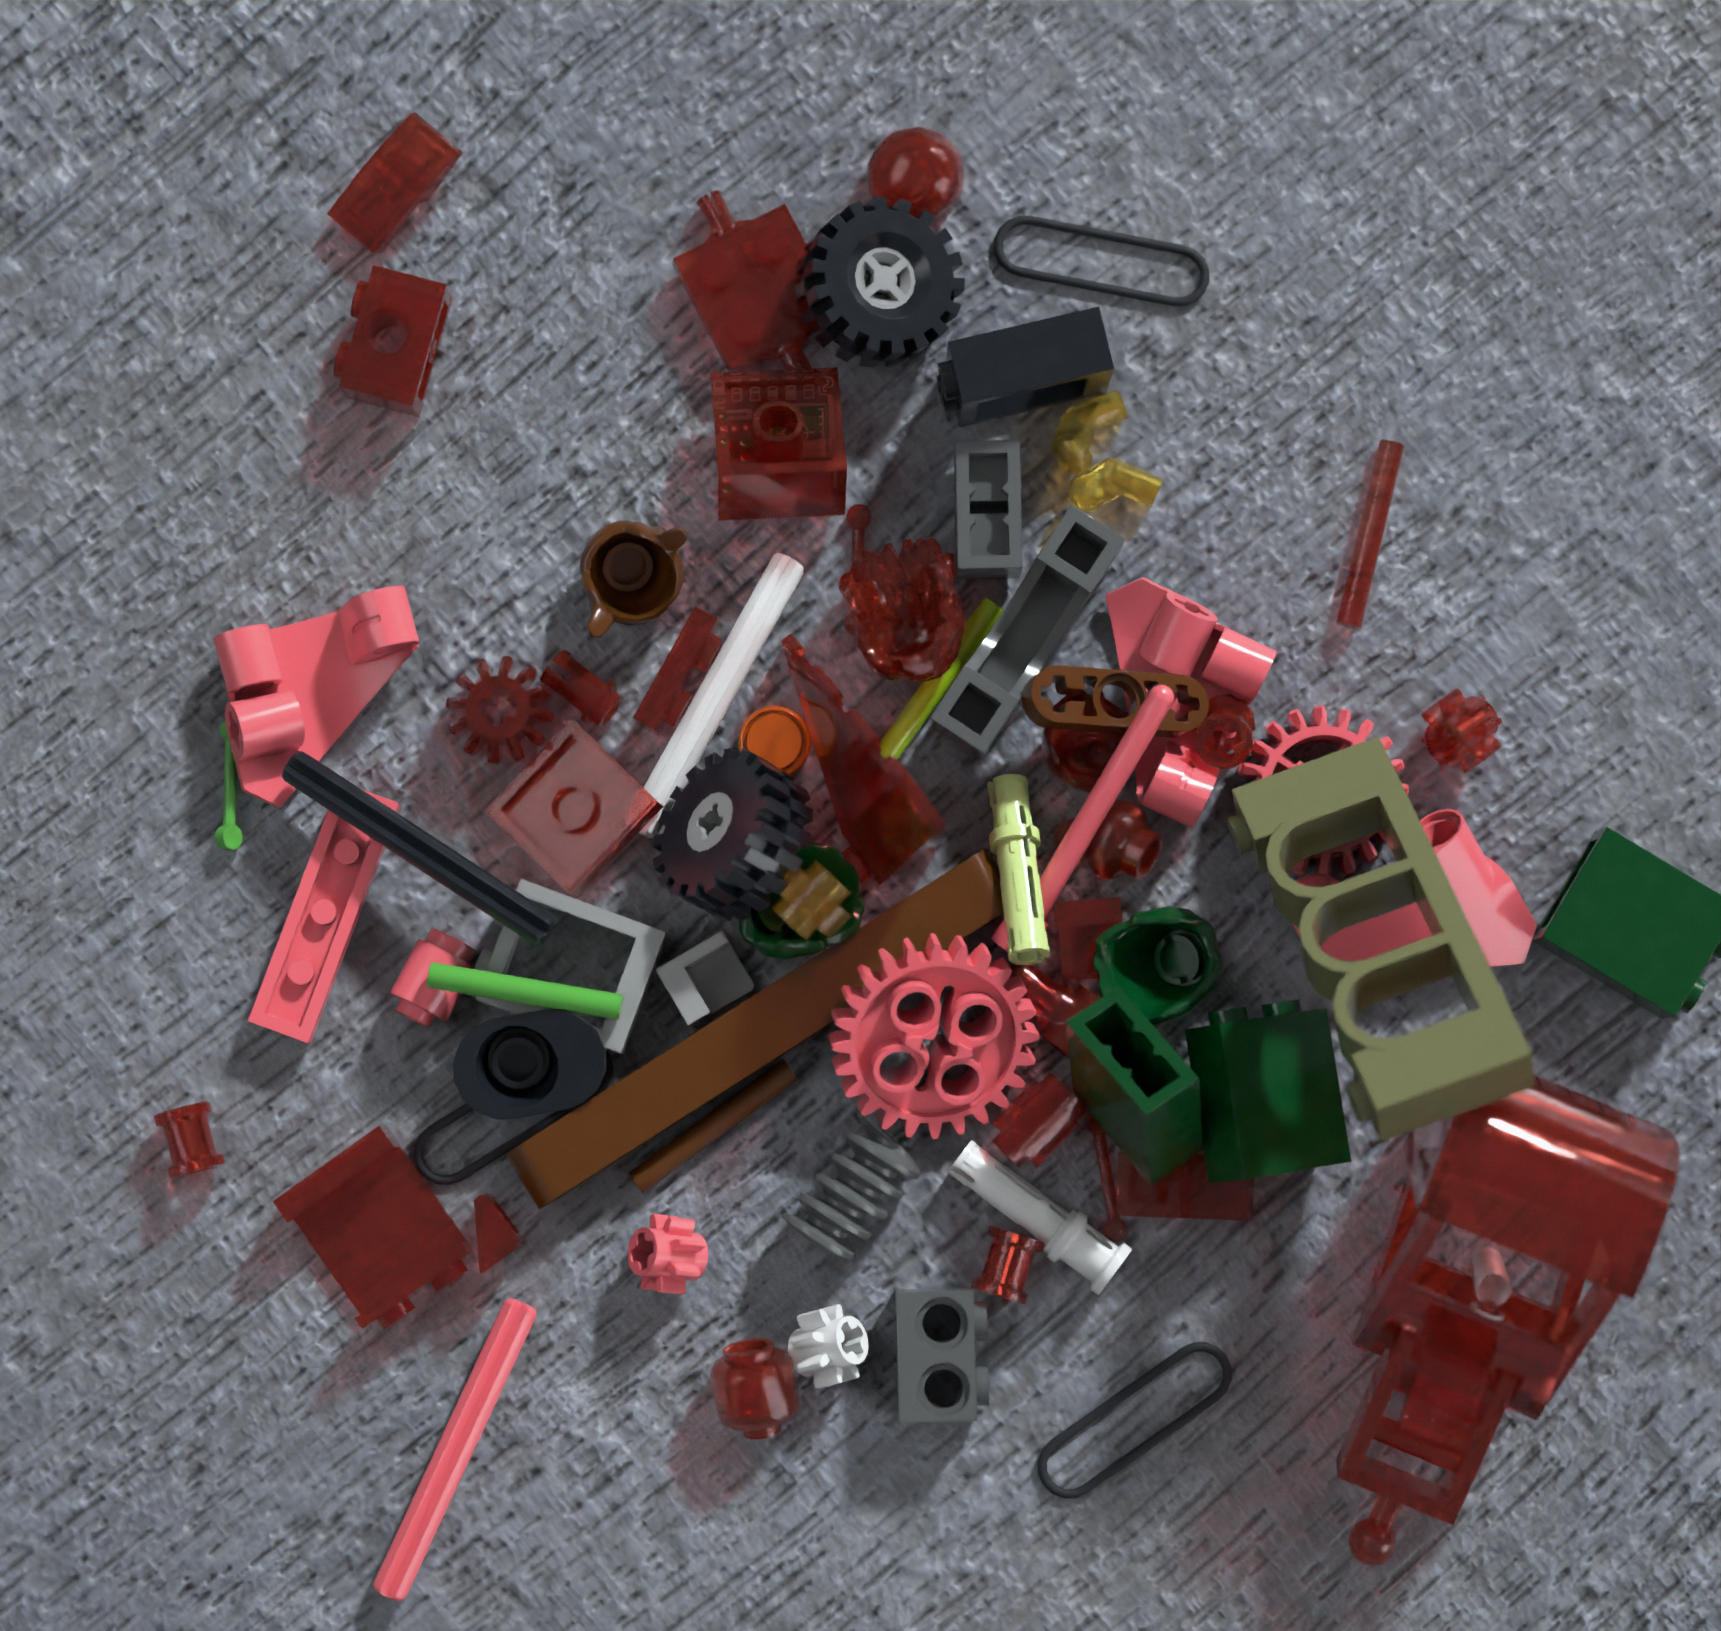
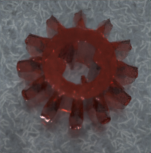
(487, 693)

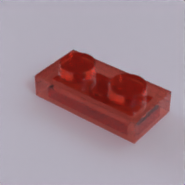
(692, 650)

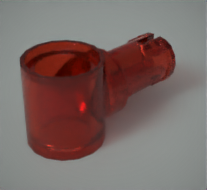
(1052, 1003)

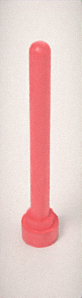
(1098, 801)

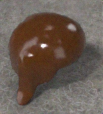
(631, 573)

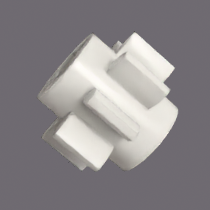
(828, 1346)

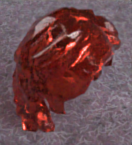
(906, 610)

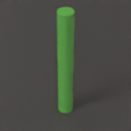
(525, 990)

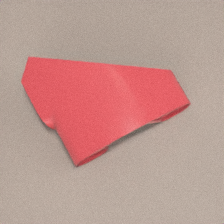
(1175, 635)
(308, 682)
(1481, 886)

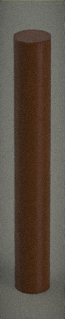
(713, 1126)

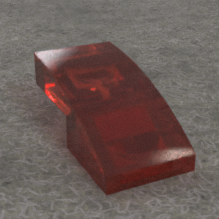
(394, 182)
(1182, 1193)

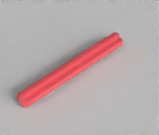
(454, 1449)

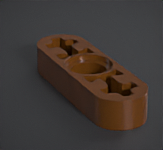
(1071, 680)

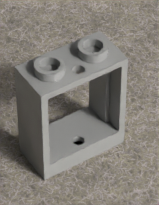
(635, 978)

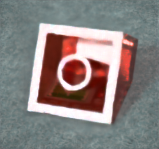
(778, 444)

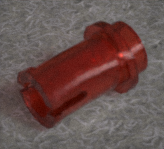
(584, 691)

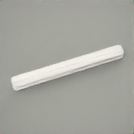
(722, 682)

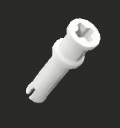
(1063, 1233)

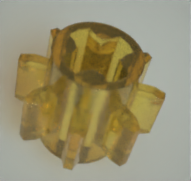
(813, 901)

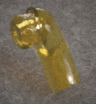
(1079, 427)

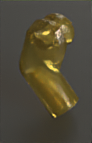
(1109, 480)

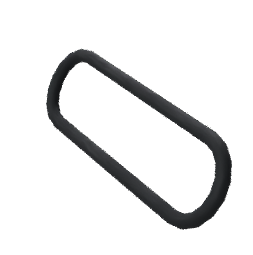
(1106, 235)
(499, 1151)
(1150, 1442)

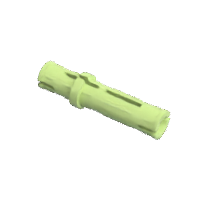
(1015, 844)

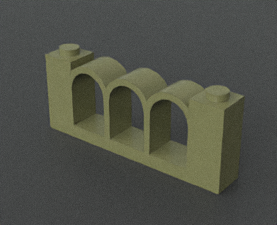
(1433, 1070)

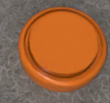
(777, 737)

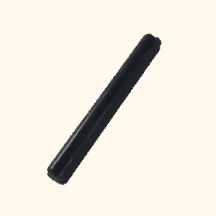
(419, 848)

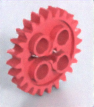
(879, 1028)

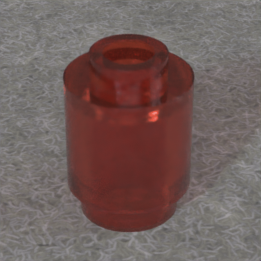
(1037, 1121)

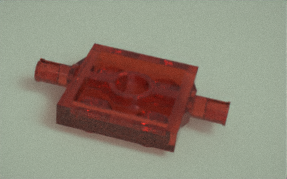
(746, 286)

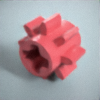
(667, 1254)

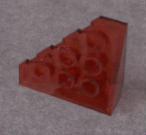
(873, 799)

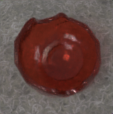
(917, 168)
(1080, 756)

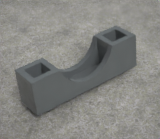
(1026, 632)

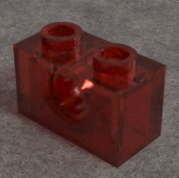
(399, 378)

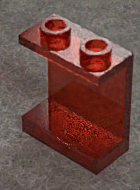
(377, 1227)

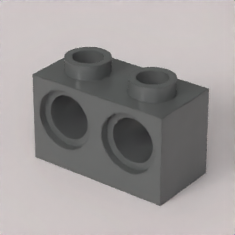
(988, 509)
(922, 1355)

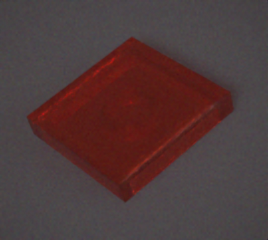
(573, 808)

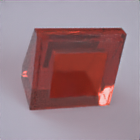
(495, 1232)

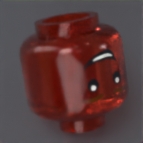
(755, 1388)

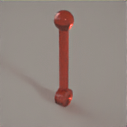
(858, 519)
(1115, 1227)

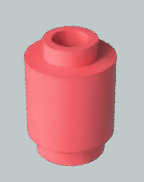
(417, 1000)

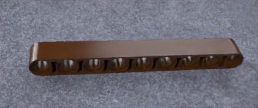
(748, 1035)

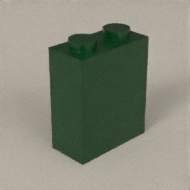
(1635, 924)
(1135, 1085)
(1268, 1092)

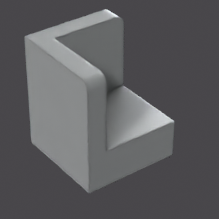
(705, 978)

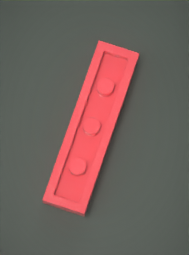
(318, 928)

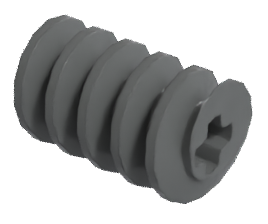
(854, 1192)

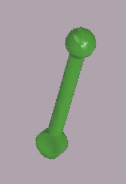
(228, 835)

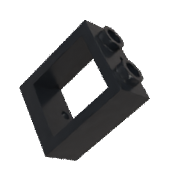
(1026, 367)

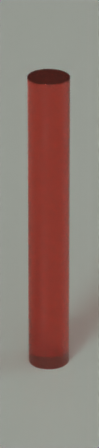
(1370, 534)

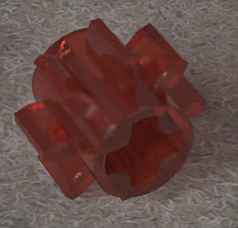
(1461, 730)

